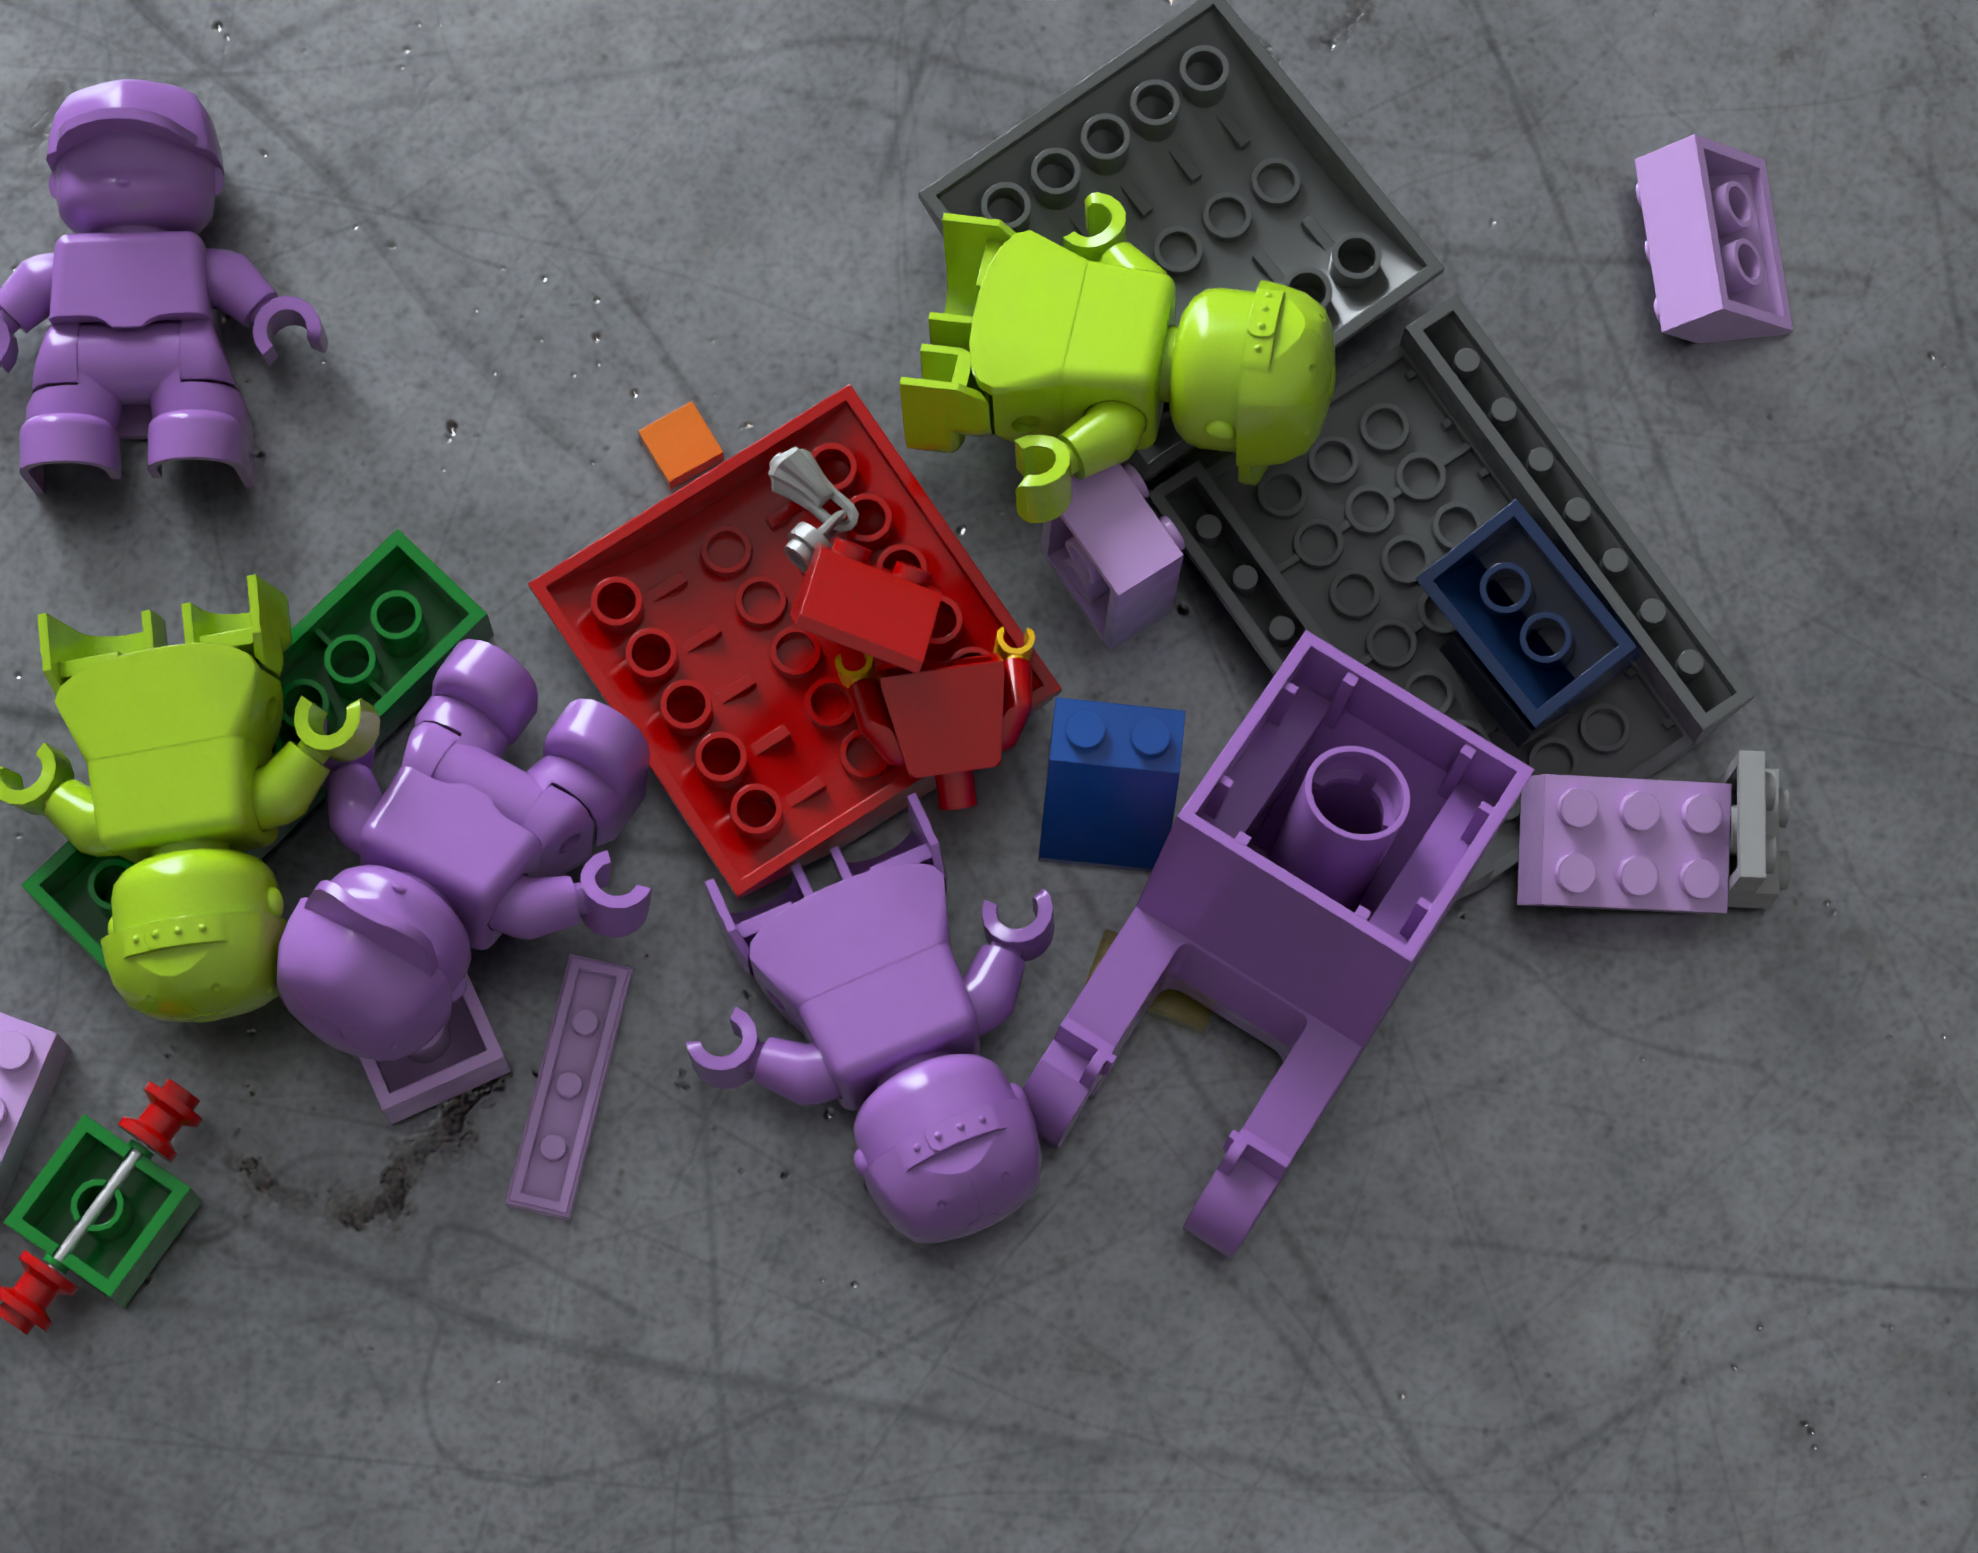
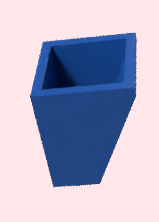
(1110, 784)

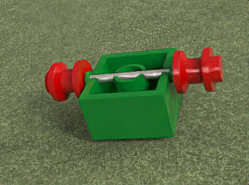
(102, 1209)

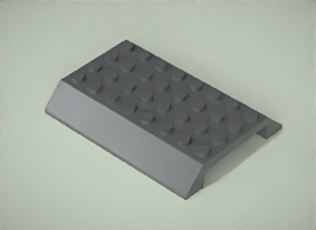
(1398, 478)

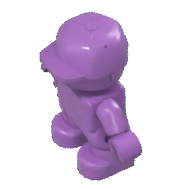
(138, 292)
(459, 856)
(893, 1032)

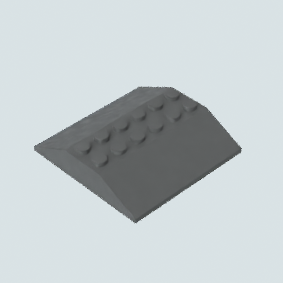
(1217, 178)

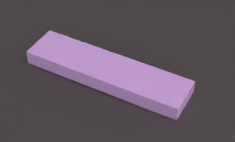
(569, 1087)

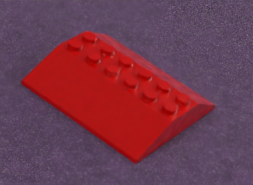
(698, 646)

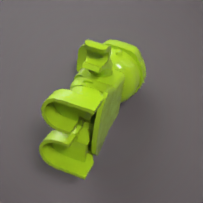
(1091, 349)
(181, 789)

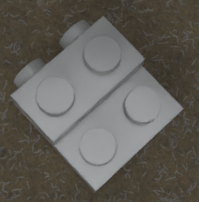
(1757, 812)

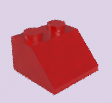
(867, 604)

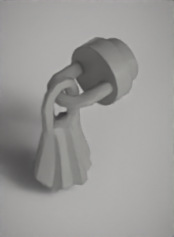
(800, 479)

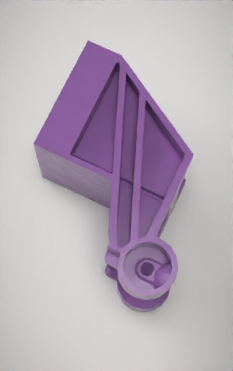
(1292, 904)

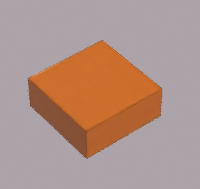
(681, 445)

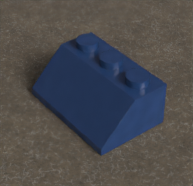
(1528, 615)

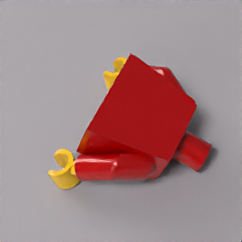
(947, 716)

